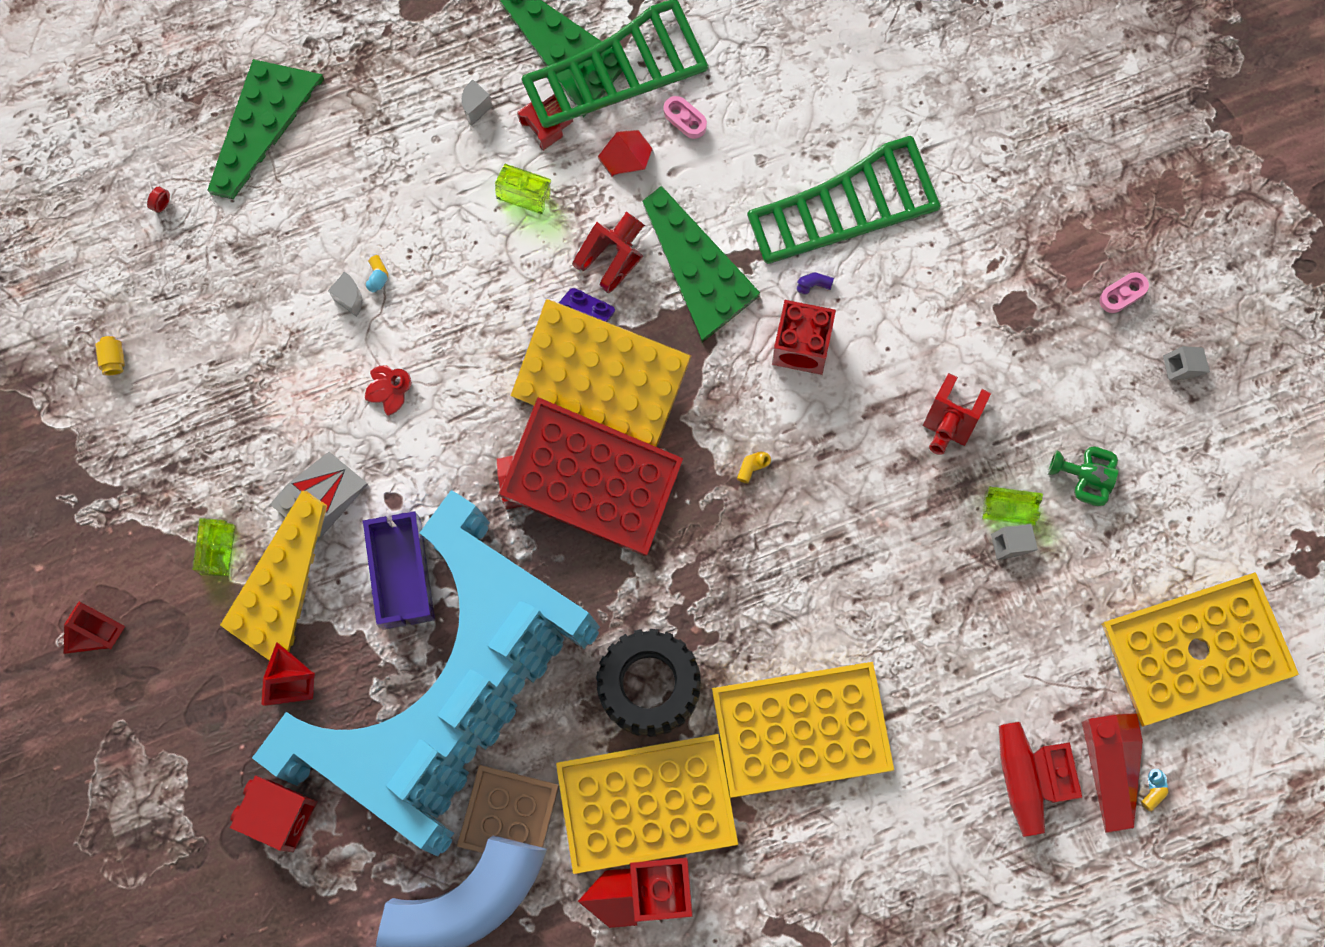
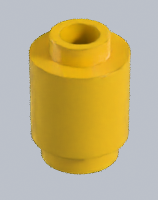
(110, 356)

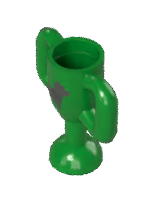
(1089, 474)

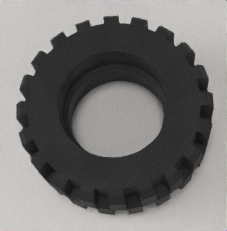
(640, 646)

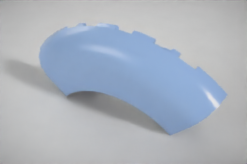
(470, 909)

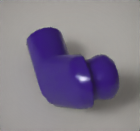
(814, 279)

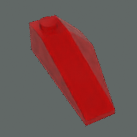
(1115, 761)

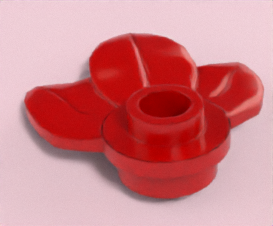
(384, 388)

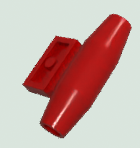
(1035, 777)

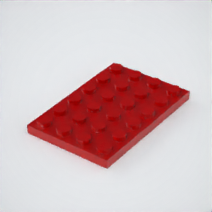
(590, 477)

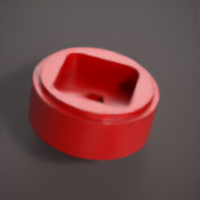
(158, 199)

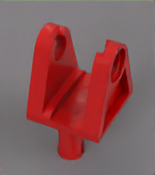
(600, 238)
(950, 419)

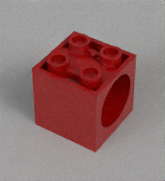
(803, 337)
(272, 814)
(661, 889)

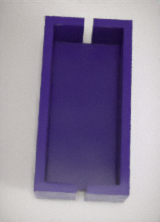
(398, 570)

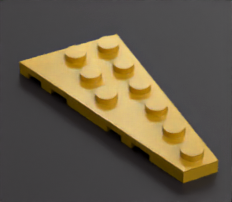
(277, 587)

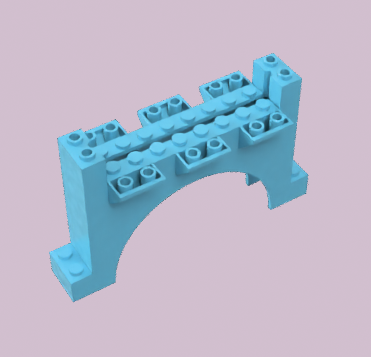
(416, 759)

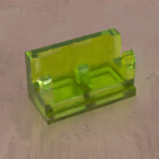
(522, 188)
(1011, 505)
(213, 547)

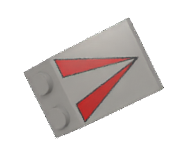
(327, 481)

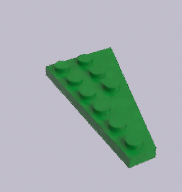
(558, 39)
(260, 118)
(704, 274)

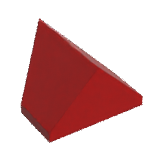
(625, 153)
(89, 630)
(286, 679)
(611, 899)

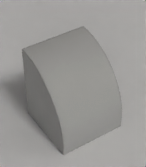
(475, 101)
(347, 294)
(1186, 363)
(1014, 541)

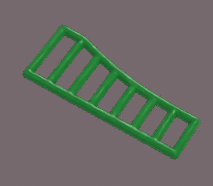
(614, 41)
(845, 179)

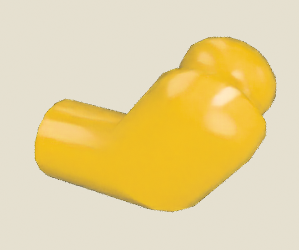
(752, 463)

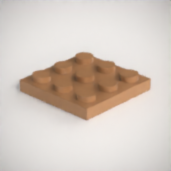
(507, 808)

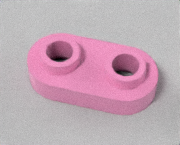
(686, 118)
(1122, 293)

